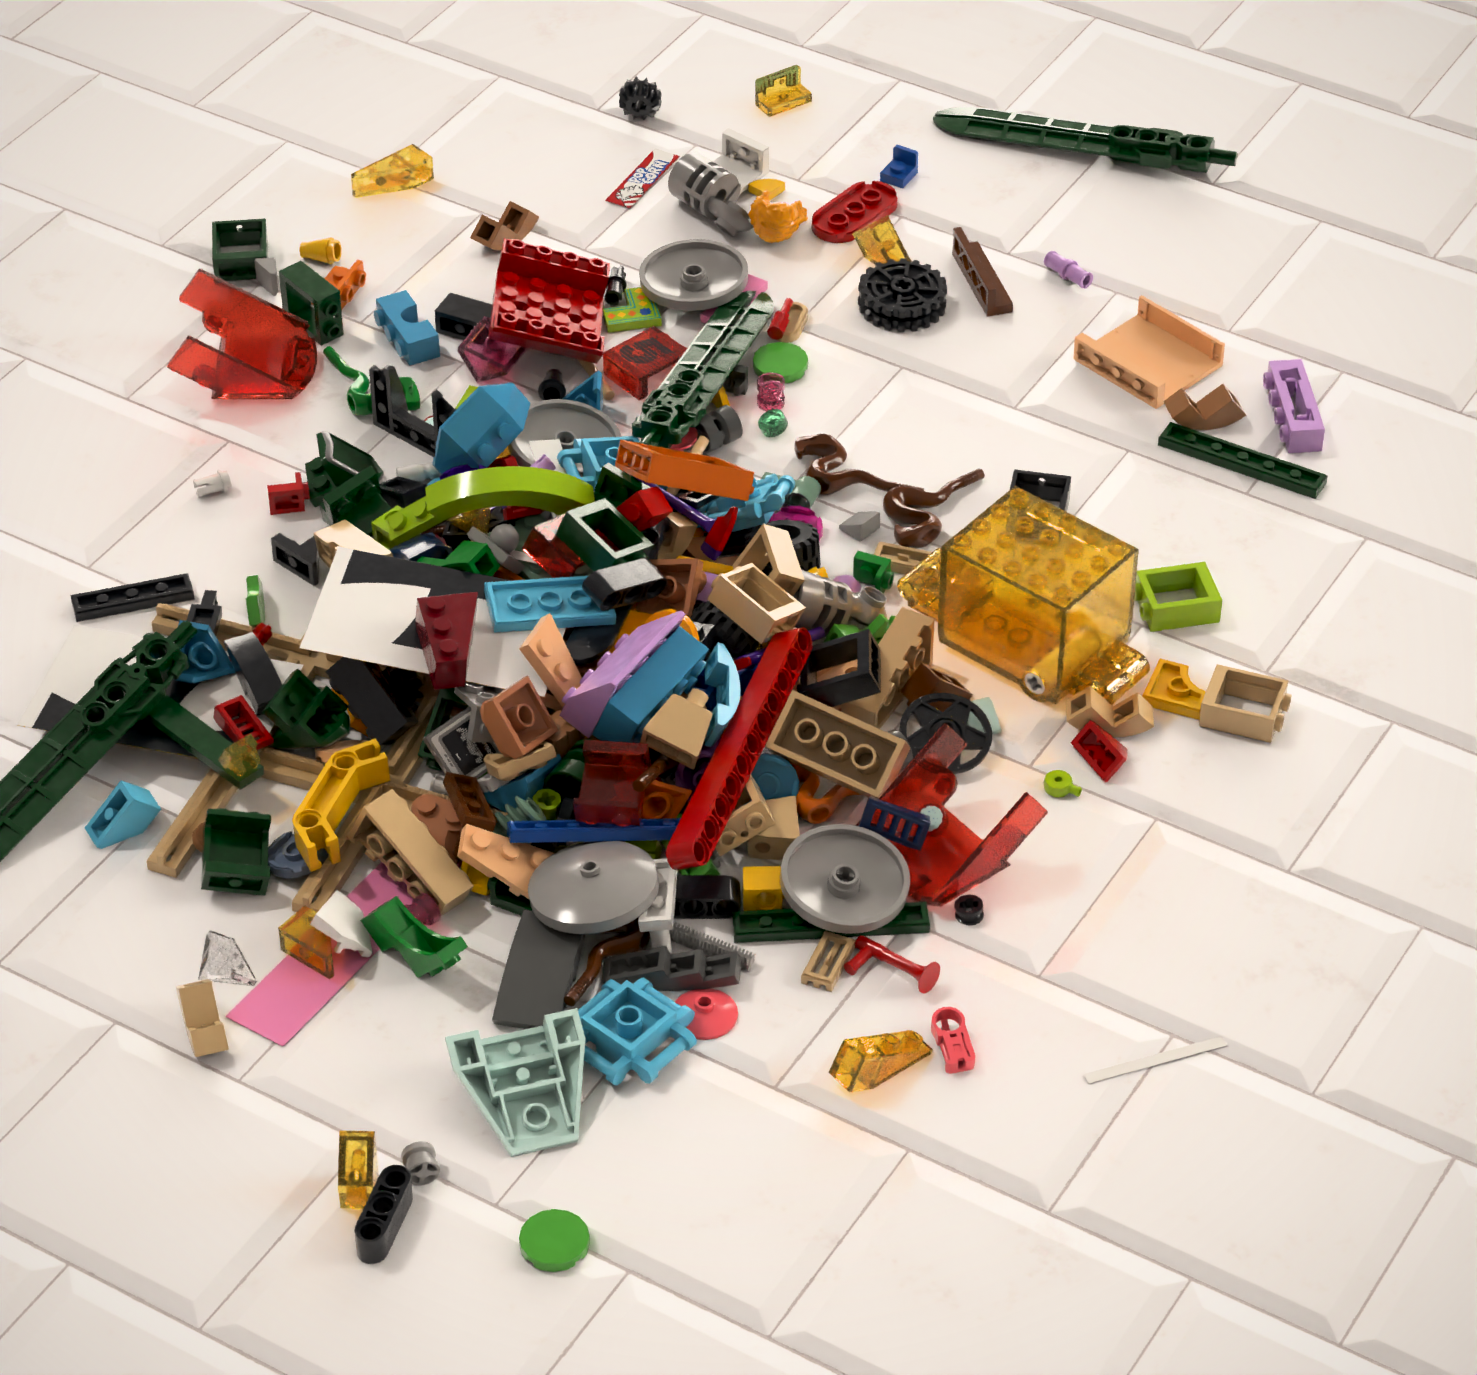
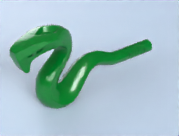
(357, 399)

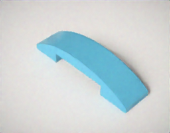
(723, 675)

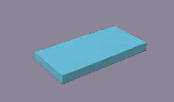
(522, 603)

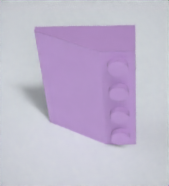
(587, 702)

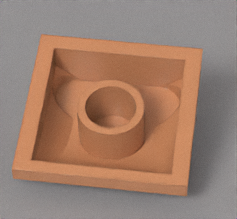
(684, 582)
(517, 719)
(440, 819)

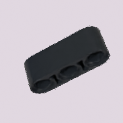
(624, 584)
(707, 897)
(383, 1214)

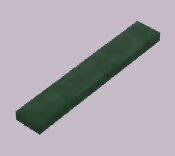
(1242, 460)
(199, 740)
(788, 925)

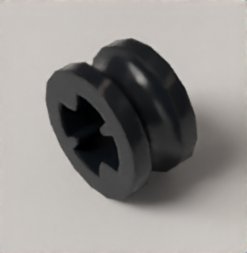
(969, 917)

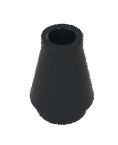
(552, 386)

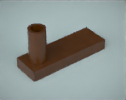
(468, 803)

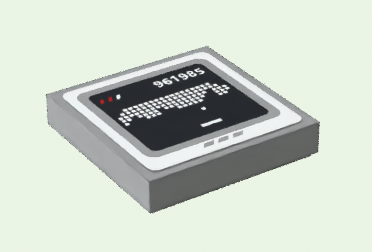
(455, 751)

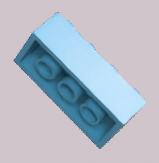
(665, 673)

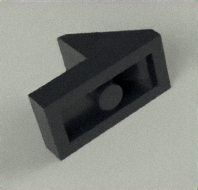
(299, 559)

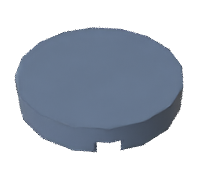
(286, 860)

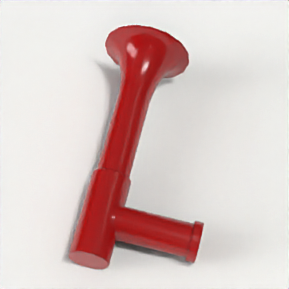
(925, 975)

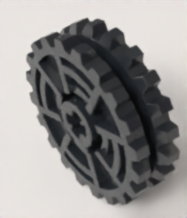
(902, 295)

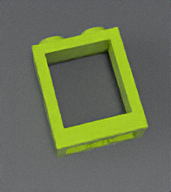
(1178, 614)

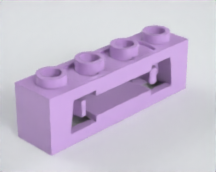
(1307, 431)

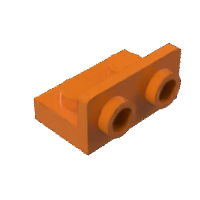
(347, 280)

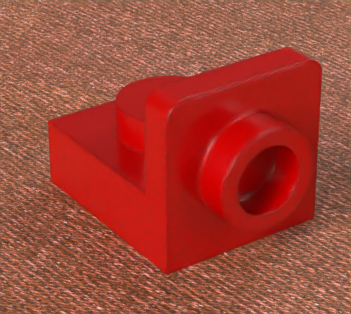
(288, 496)

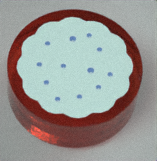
(938, 818)

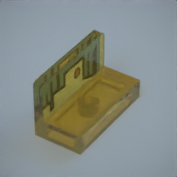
(781, 91)

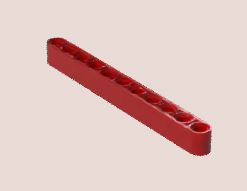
(739, 750)

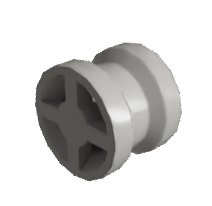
(421, 1162)

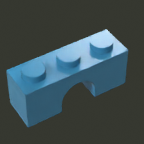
(399, 319)

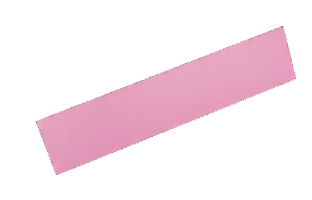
(295, 991)

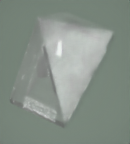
(224, 961)

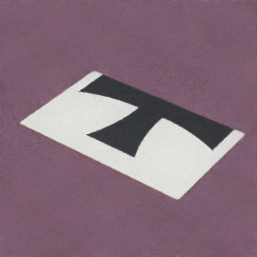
(371, 617)
(91, 651)

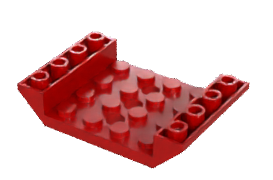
(549, 301)

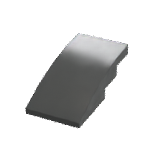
(536, 973)

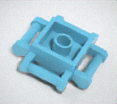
(593, 455)
(762, 503)
(629, 1024)

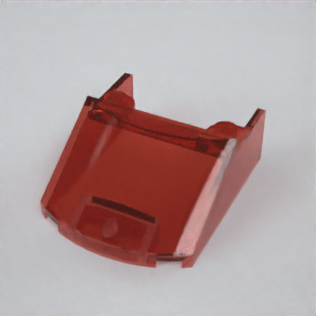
(260, 349)
(957, 857)

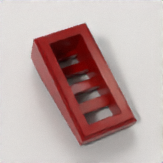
(239, 707)

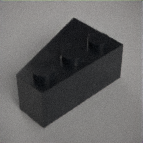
(372, 699)

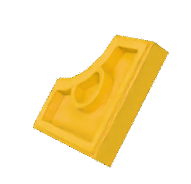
(1173, 690)

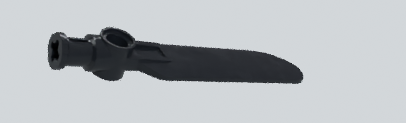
(592, 642)

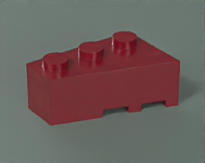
(446, 636)

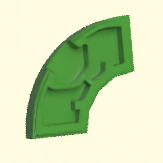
(255, 601)

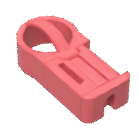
(954, 1044)

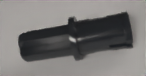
(615, 286)

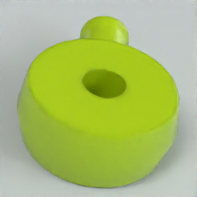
(1060, 784)

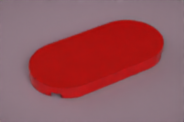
(853, 210)

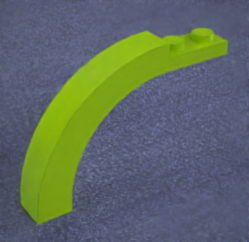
(489, 488)

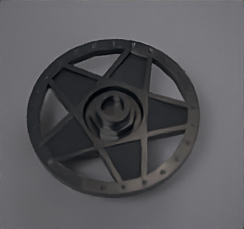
(955, 717)

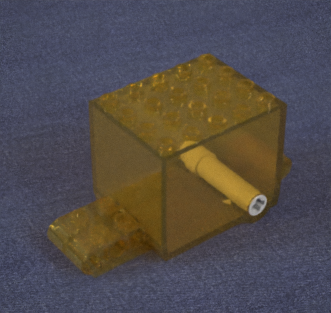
(1035, 599)

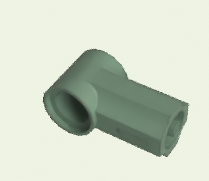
(805, 491)

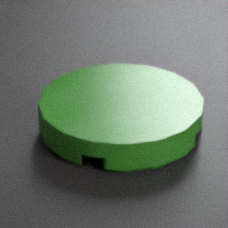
(781, 358)
(554, 1240)

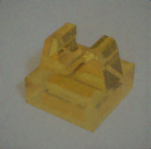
(241, 750)

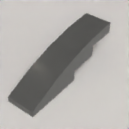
(674, 971)

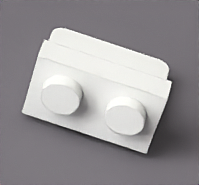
(743, 157)

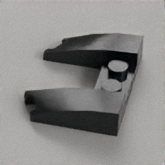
(392, 414)

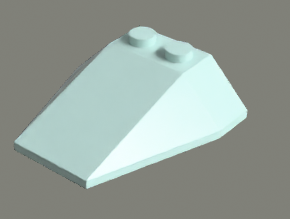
(526, 1081)

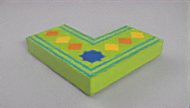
(637, 314)

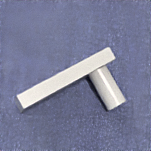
(660, 915)

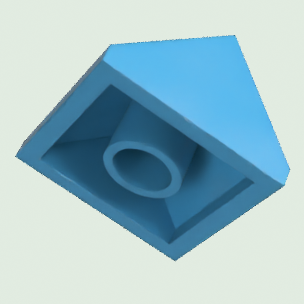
(522, 786)

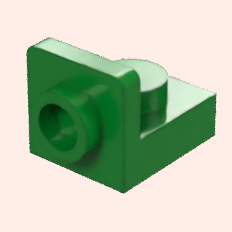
(873, 570)

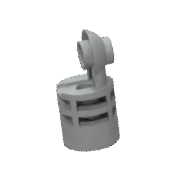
(709, 191)
(834, 603)

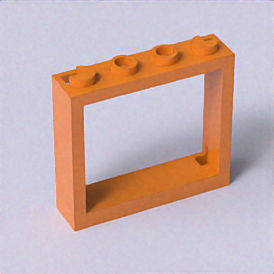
(684, 470)

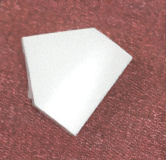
(341, 921)

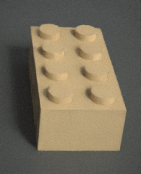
(837, 746)

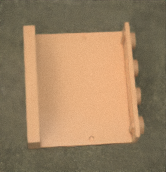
(1151, 354)

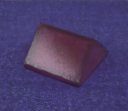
(488, 357)

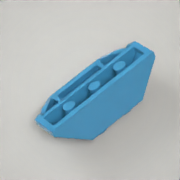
(481, 427)

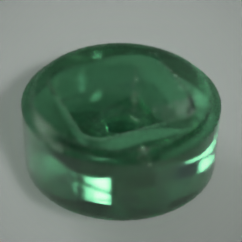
(773, 423)

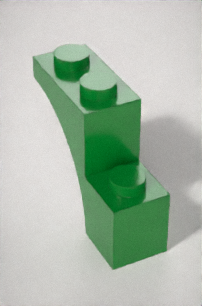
(468, 557)
(421, 948)

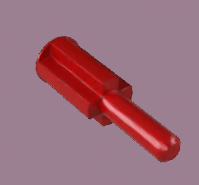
(780, 321)

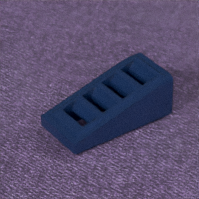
(903, 838)

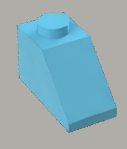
(122, 815)

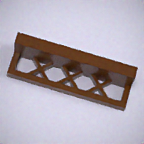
(980, 275)

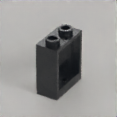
(1054, 487)
(849, 686)

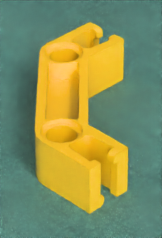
(331, 797)

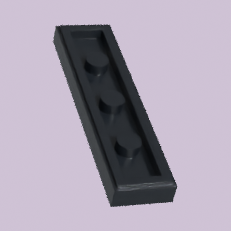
(132, 597)

